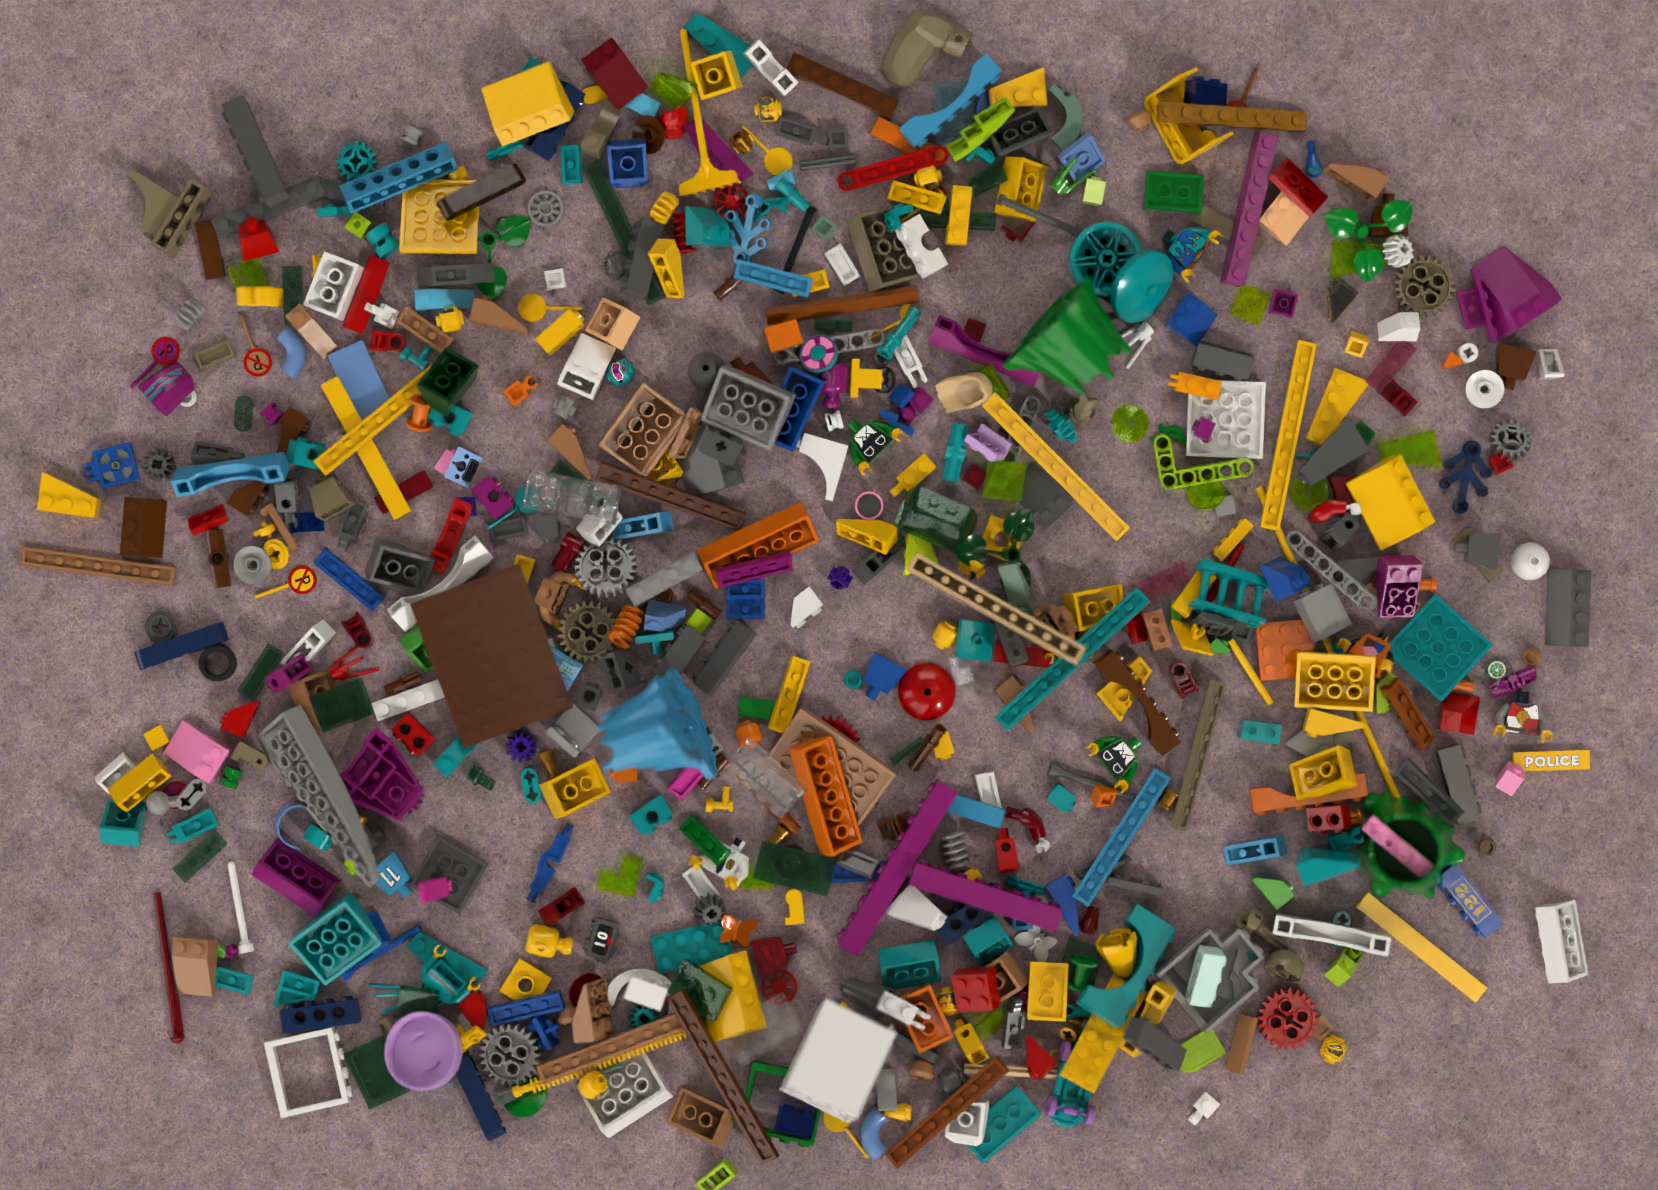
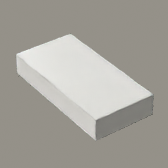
(842, 264)
(988, 788)
(699, 882)

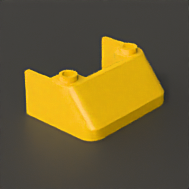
(1181, 141)

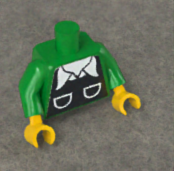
(870, 441)
(1117, 758)

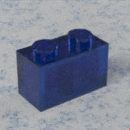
(1205, 92)
(795, 1121)

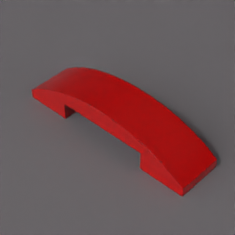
(451, 534)

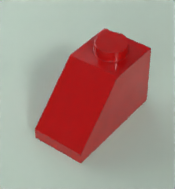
(240, 718)
(474, 1008)
(1038, 1060)

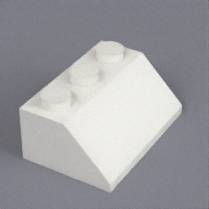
(334, 286)

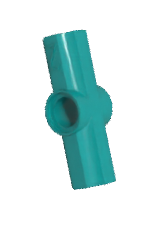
(955, 453)

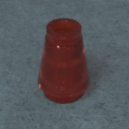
(1090, 921)

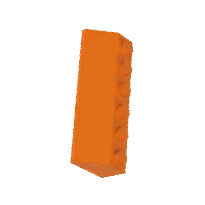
(775, 534)
(826, 795)

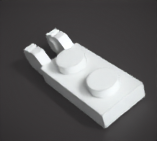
(909, 361)
(900, 1009)

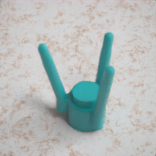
(388, 994)

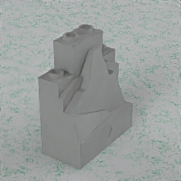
(1235, 982)

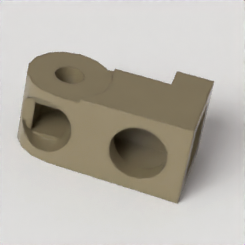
(257, 758)

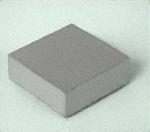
(1226, 507)

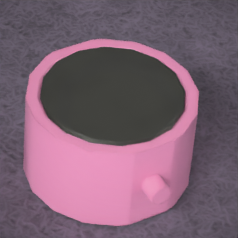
(869, 505)

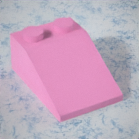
(197, 752)

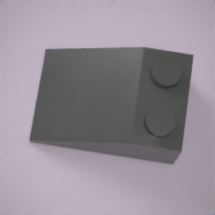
(1043, 497)
(398, 566)

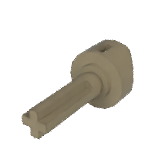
(1253, 922)

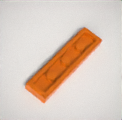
(890, 134)

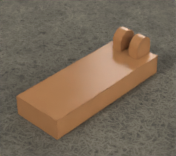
(271, 510)

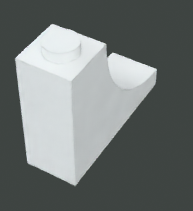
(828, 456)

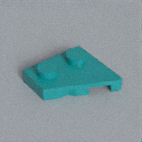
(296, 988)

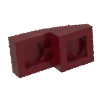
(1398, 398)

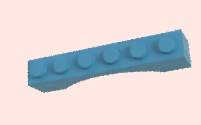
(920, 127)
(263, 468)

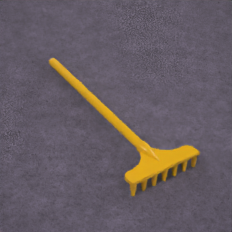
(707, 175)

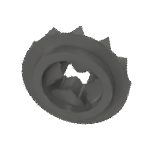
(155, 618)

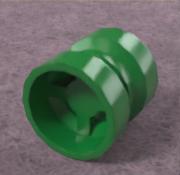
(230, 777)

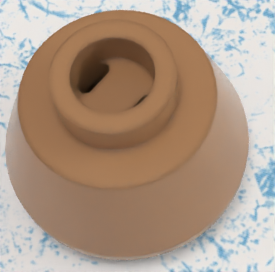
(1139, 120)
(566, 1016)
(921, 1070)

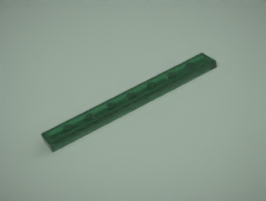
(616, 218)

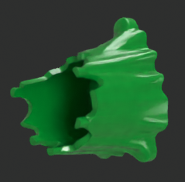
(1070, 340)
(1422, 831)

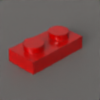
(207, 519)
(1136, 629)

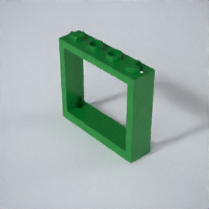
(781, 1071)

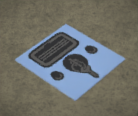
(463, 467)

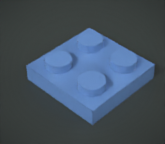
(1088, 157)

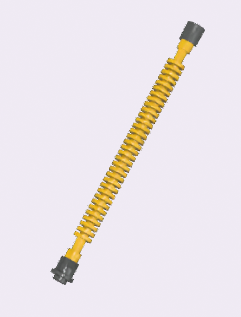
(509, 1094)

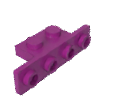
(1474, 307)

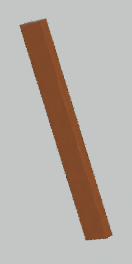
(842, 305)
(947, 1112)

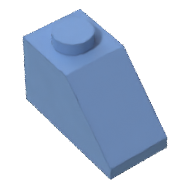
(663, 616)

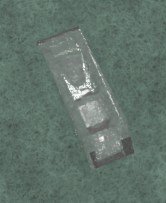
(962, 677)

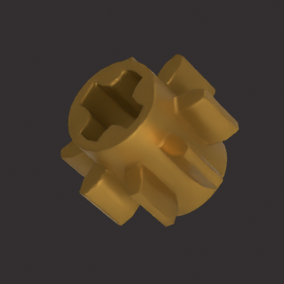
(741, 142)

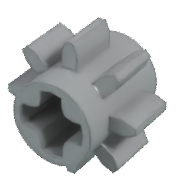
(563, 407)

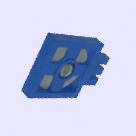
(113, 466)

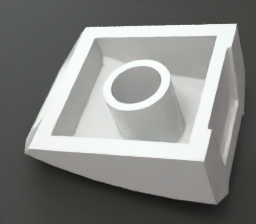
(970, 1124)

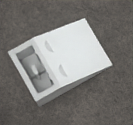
(586, 366)

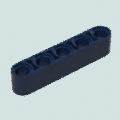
(181, 645)
(479, 1099)

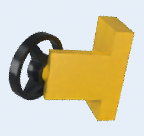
(869, 379)

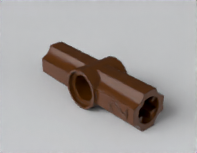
(217, 545)

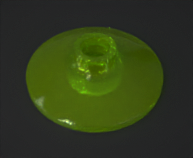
(1122, 430)
(1214, 491)
(1303, 502)

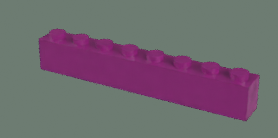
(1249, 209)
(984, 896)

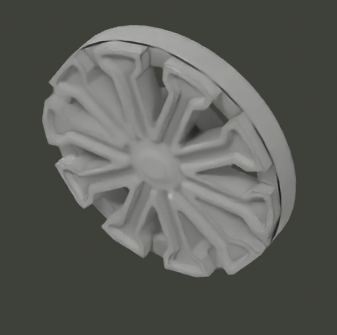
(545, 208)

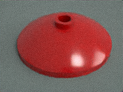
(912, 691)

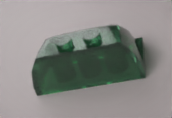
(935, 518)

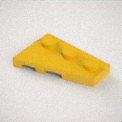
(1022, 91)

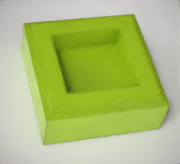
(698, 620)

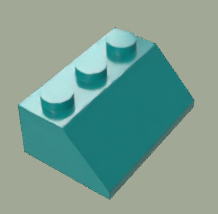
(910, 964)

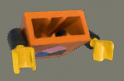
(1371, 646)

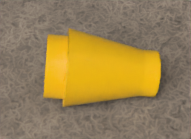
(903, 1112)

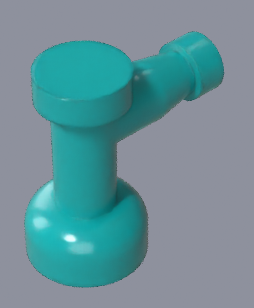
(419, 361)

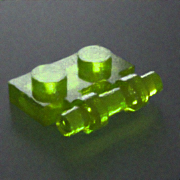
(251, 270)

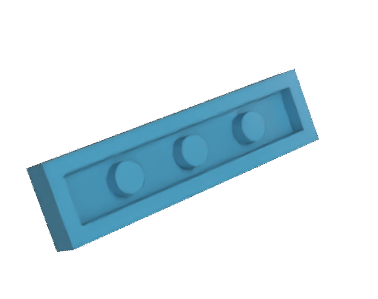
(773, 278)

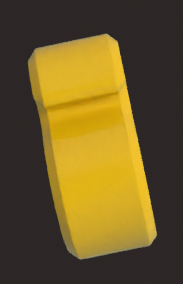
(260, 296)

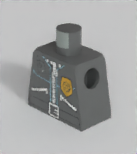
(288, 490)

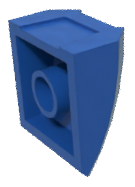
(627, 163)

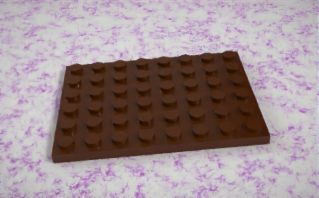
(491, 655)

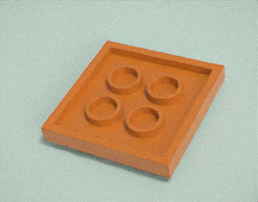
(1278, 648)

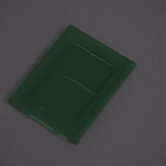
(372, 1074)

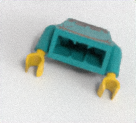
(439, 976)

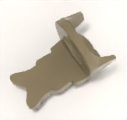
(1081, 411)

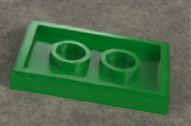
(1174, 192)

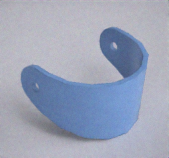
(279, 815)

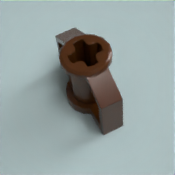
(895, 824)

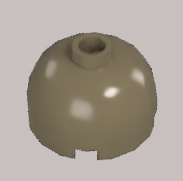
(1285, 964)

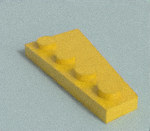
(1338, 398)

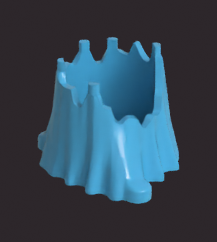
(659, 730)

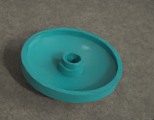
(1141, 285)

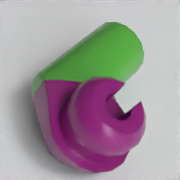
(227, 952)

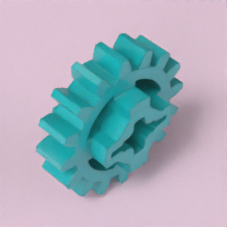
(356, 152)
(1061, 426)

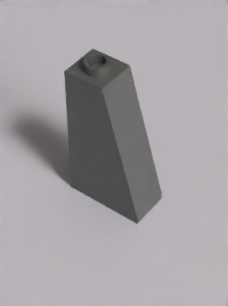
(1336, 451)

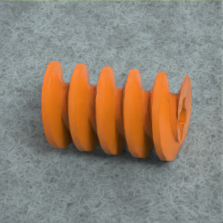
(625, 626)

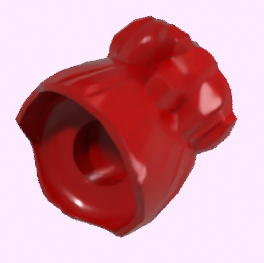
(674, 121)

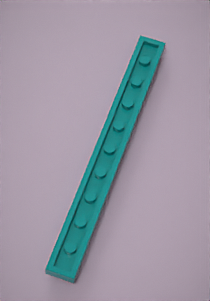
(1062, 669)

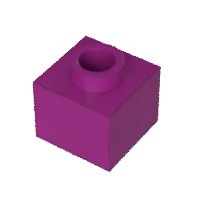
(1203, 428)

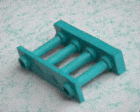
(1243, 580)

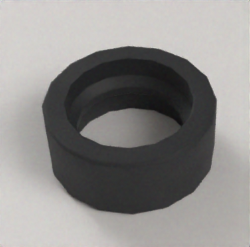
(203, 663)

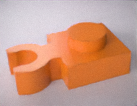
(518, 392)

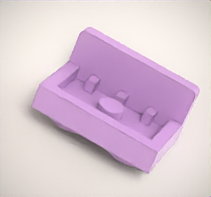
(989, 443)

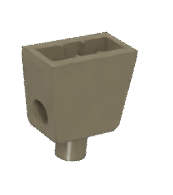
(329, 497)

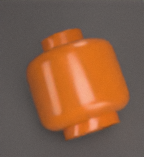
(748, 730)

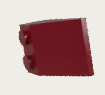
(614, 73)

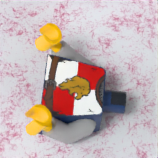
(1522, 718)

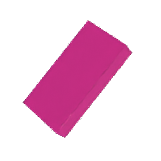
(684, 782)

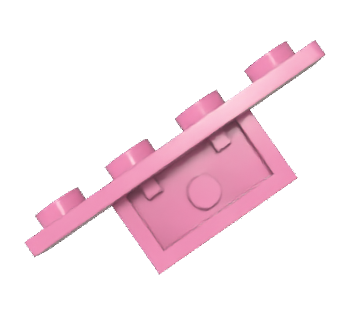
(1397, 847)

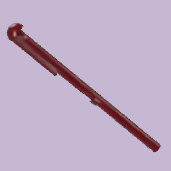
(173, 999)

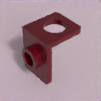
(1013, 236)

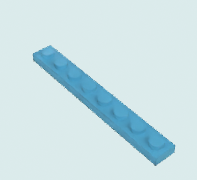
(1121, 837)

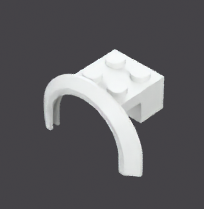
(644, 988)

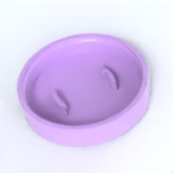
(423, 1051)

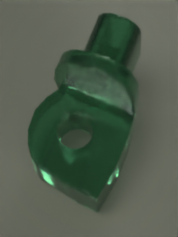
(477, 777)

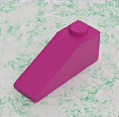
(434, 888)

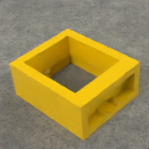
(560, 331)

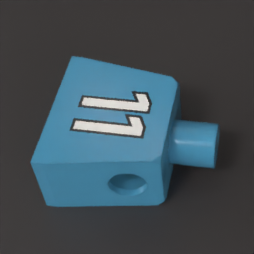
(394, 875)

